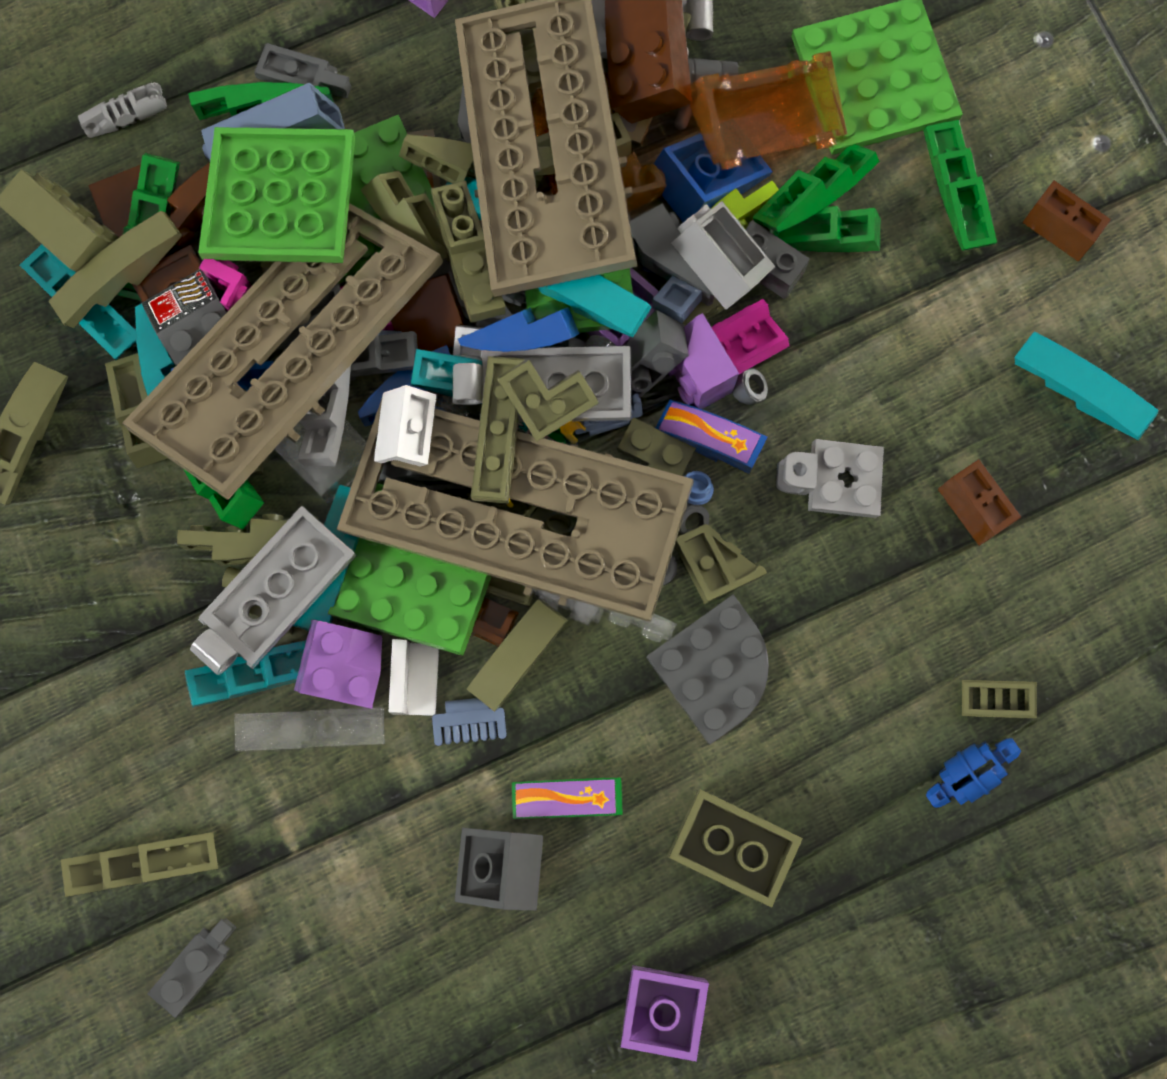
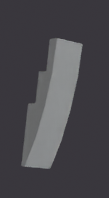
(325, 432)

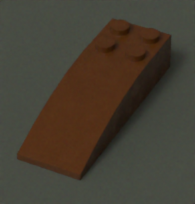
(646, 57)

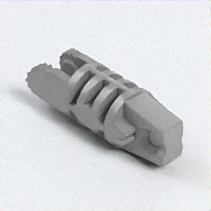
(125, 109)

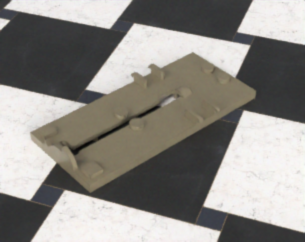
(586, 224)
(224, 432)
(615, 552)

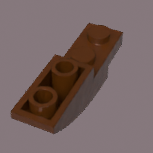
(188, 207)

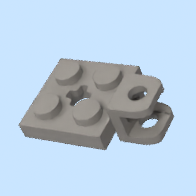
(819, 472)

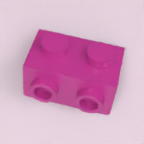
(227, 279)
(750, 336)

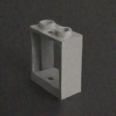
(722, 253)

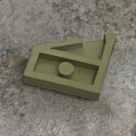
(714, 563)

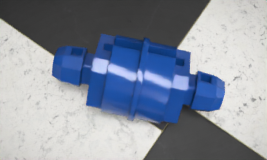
(979, 782)

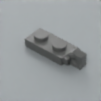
(289, 66)
(192, 968)

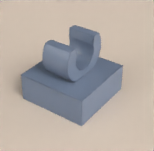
(677, 299)

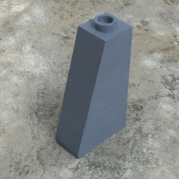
(296, 109)

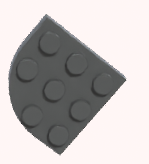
(715, 668)

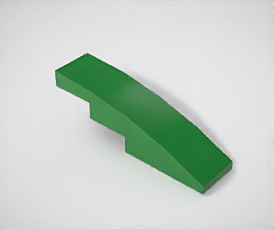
(240, 97)
(959, 185)
(155, 186)
(811, 192)

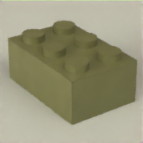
(55, 219)
(735, 847)

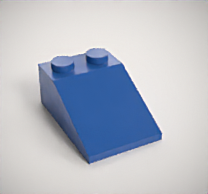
(695, 181)

